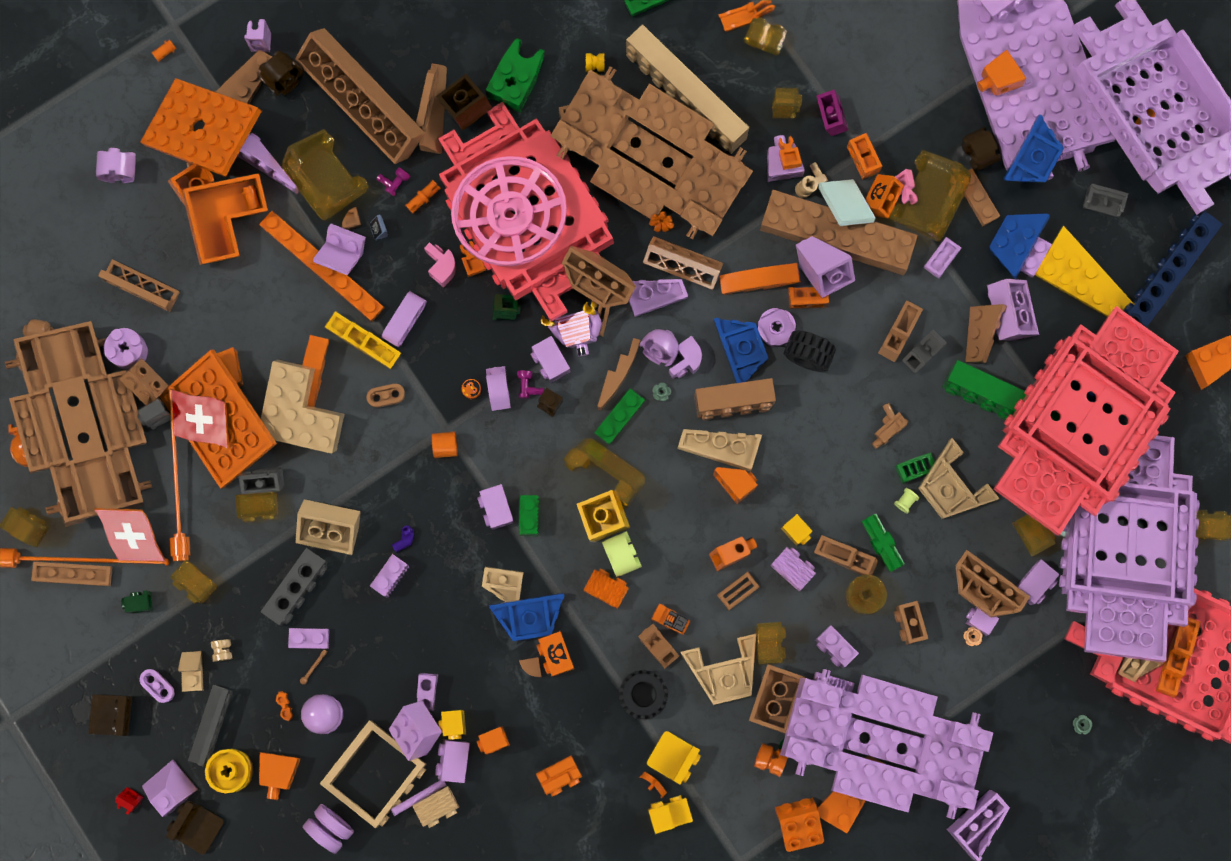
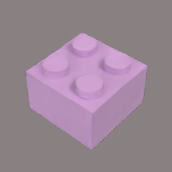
(415, 730)

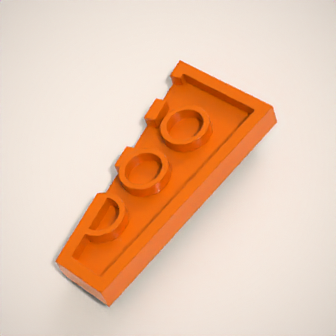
(842, 809)

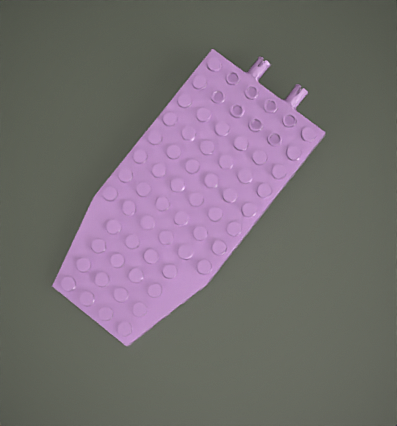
(1047, 52)

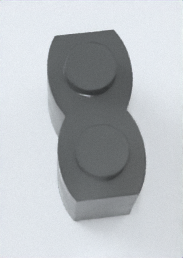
(154, 414)

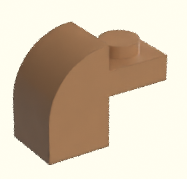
(658, 646)

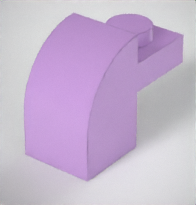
(691, 358)
(498, 388)

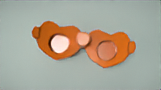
(282, 700)
(654, 782)

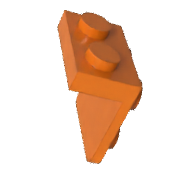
(800, 824)

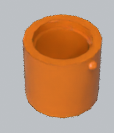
(444, 444)

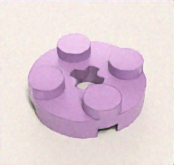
(776, 316)

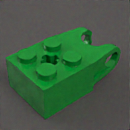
(516, 71)

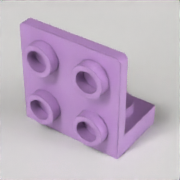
(340, 250)

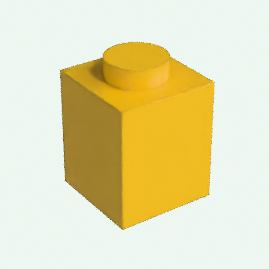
(797, 530)

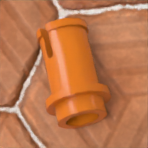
(164, 50)
(251, 197)

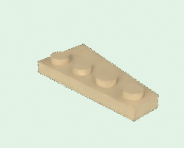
(731, 449)

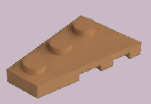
(981, 329)

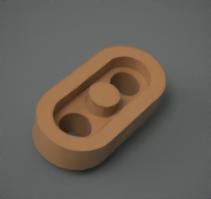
(385, 393)

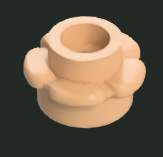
(969, 640)

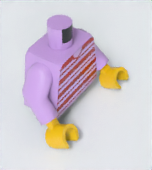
(577, 328)

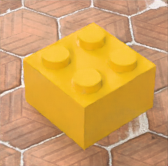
(603, 516)

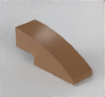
(900, 331)
(846, 556)

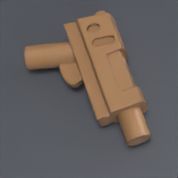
(892, 426)

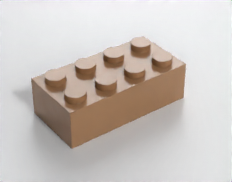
(734, 398)

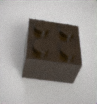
(464, 102)

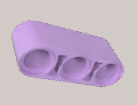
(404, 319)

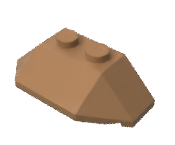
(597, 278)
(987, 587)

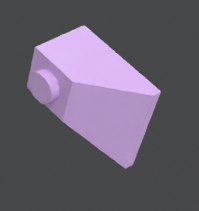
(169, 788)

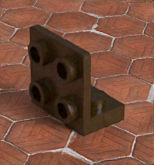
(110, 715)

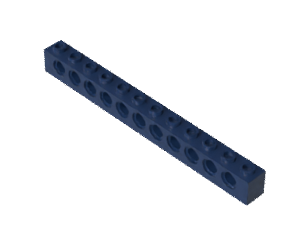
(1208, 227)

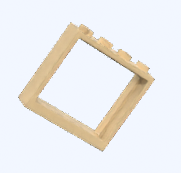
(405, 788)

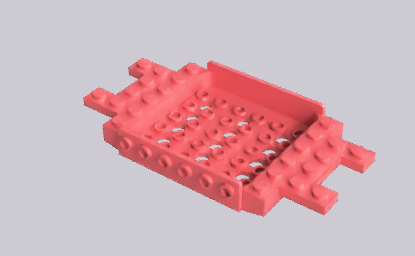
(589, 231)
(1202, 667)

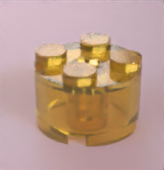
(875, 589)

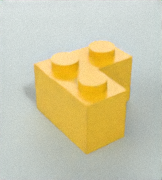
(670, 814)

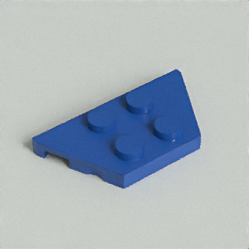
(1036, 155)
(1016, 240)
(742, 347)
(529, 616)

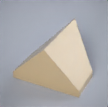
(1135, 668)

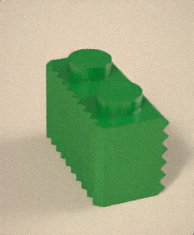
(529, 515)

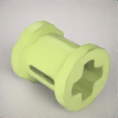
(906, 500)

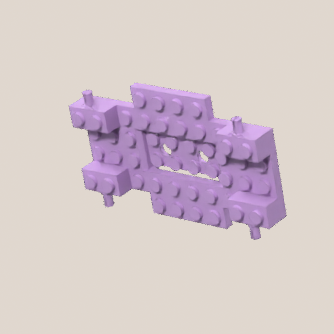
(943, 760)

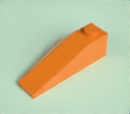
(190, 177)

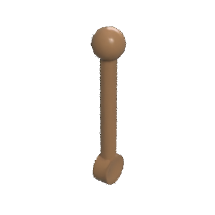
(303, 680)

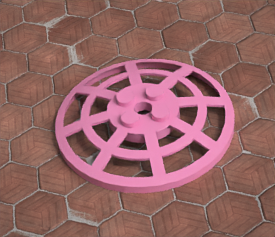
(508, 201)

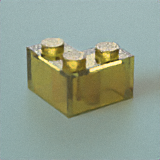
(24, 527)
(768, 643)

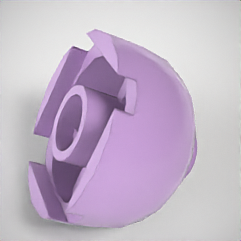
(660, 346)

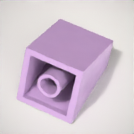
(825, 265)

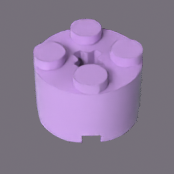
(115, 166)
(121, 339)

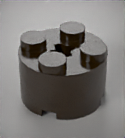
(280, 73)
(981, 149)

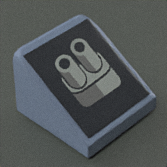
(378, 228)

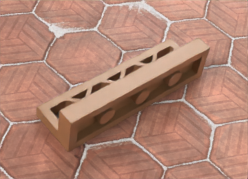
(687, 258)
(135, 289)

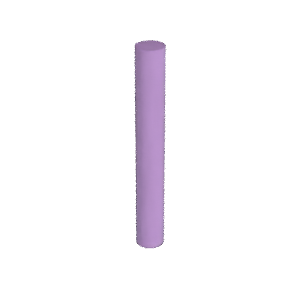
(418, 797)

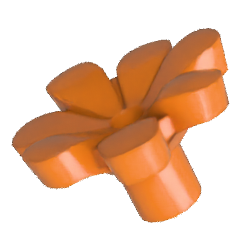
(661, 221)

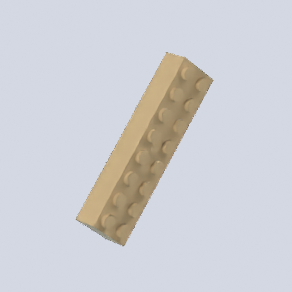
(685, 87)

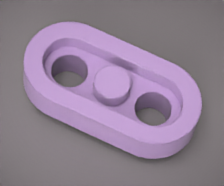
(157, 686)

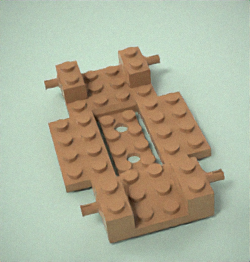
(600, 120)
(93, 478)

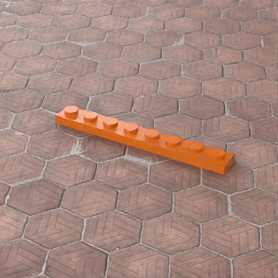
(306, 252)

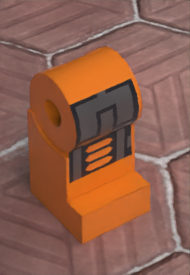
(670, 619)

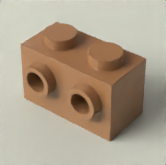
(143, 383)
(911, 623)

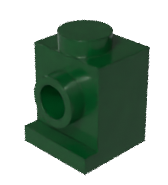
(505, 307)
(137, 602)

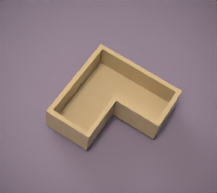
(288, 413)

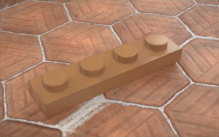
(71, 574)

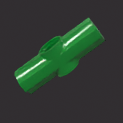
(882, 543)

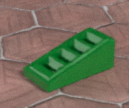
(902, 473)

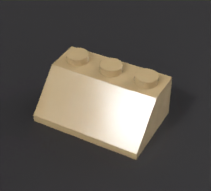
(327, 527)

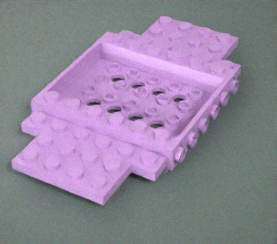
(1128, 602)

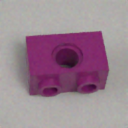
(832, 112)

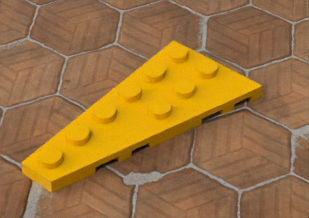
(1079, 275)

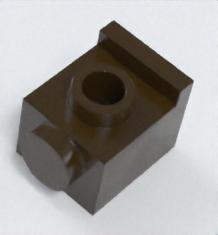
(549, 402)

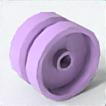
(328, 829)

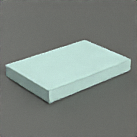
(846, 202)

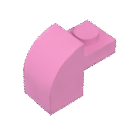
(445, 264)

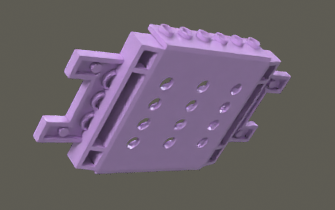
(1135, 47)

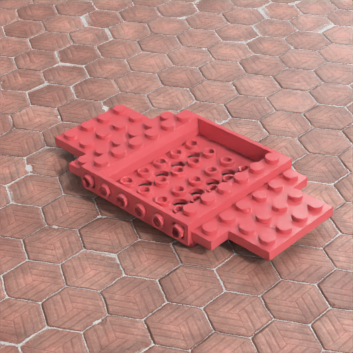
(1055, 467)

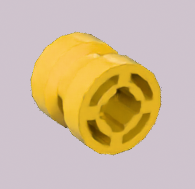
(595, 62)

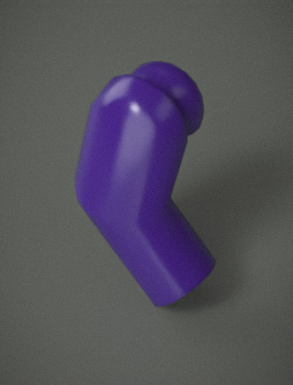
(406, 539)

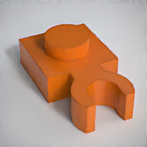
(789, 156)
(471, 263)

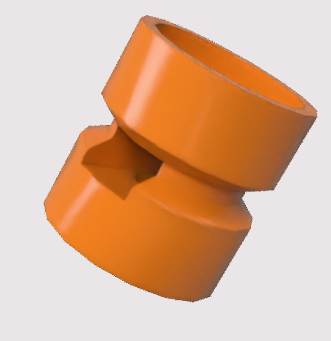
(770, 759)

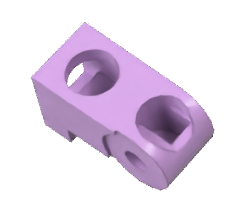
(427, 689)

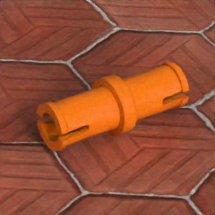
(423, 196)

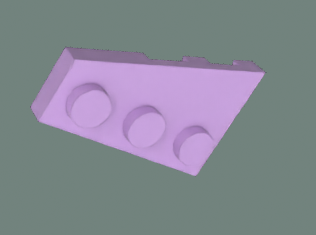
(656, 294)

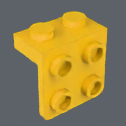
(673, 757)

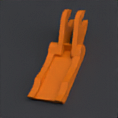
(743, 15)

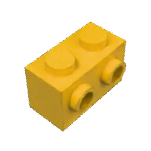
(453, 724)

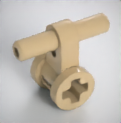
(809, 183)

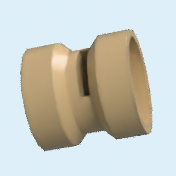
(221, 650)

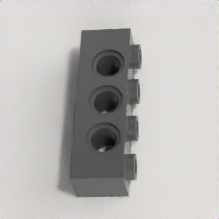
(284, 591)

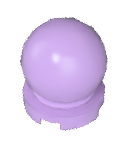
(322, 714)

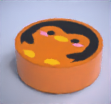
(471, 389)

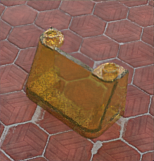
(321, 175)
(939, 192)
(630, 479)

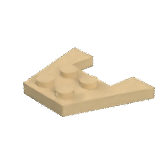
(945, 488)
(725, 679)

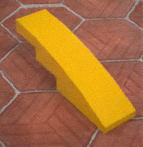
(362, 340)

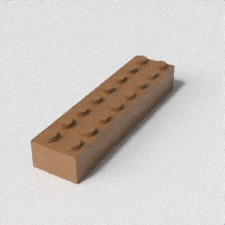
(359, 95)
(867, 242)

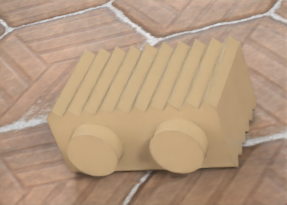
(436, 806)

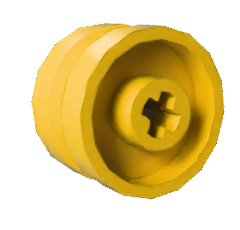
(217, 773)

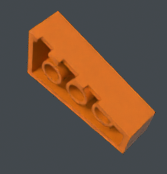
(1210, 361)

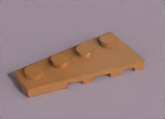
(245, 81)

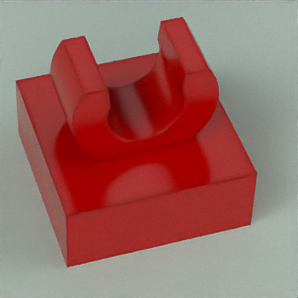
(128, 799)

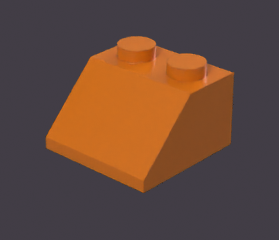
(736, 482)

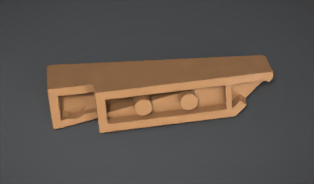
(431, 111)

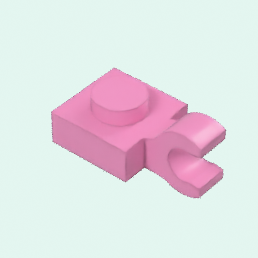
(907, 180)

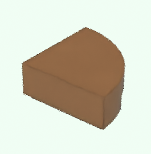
(351, 219)
(531, 666)

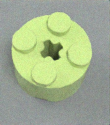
(621, 554)

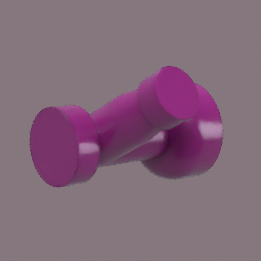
(392, 186)
(526, 391)

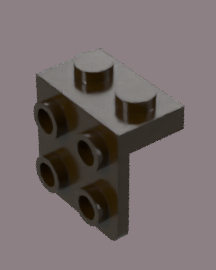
(195, 827)

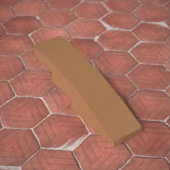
(615, 379)

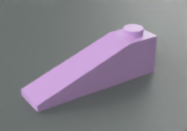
(258, 156)

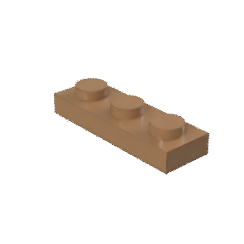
(980, 201)

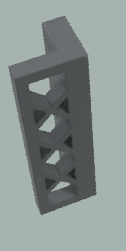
(210, 725)

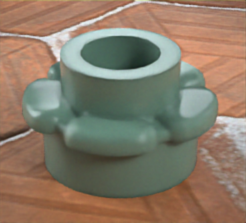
(666, 392)
(1087, 724)

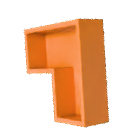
(211, 211)

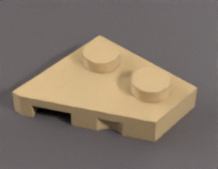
(503, 583)

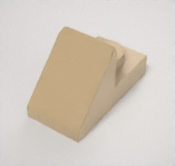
(192, 671)

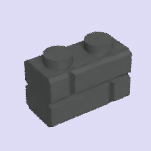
(261, 480)

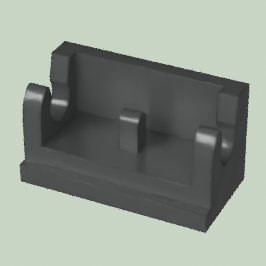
(1105, 200)

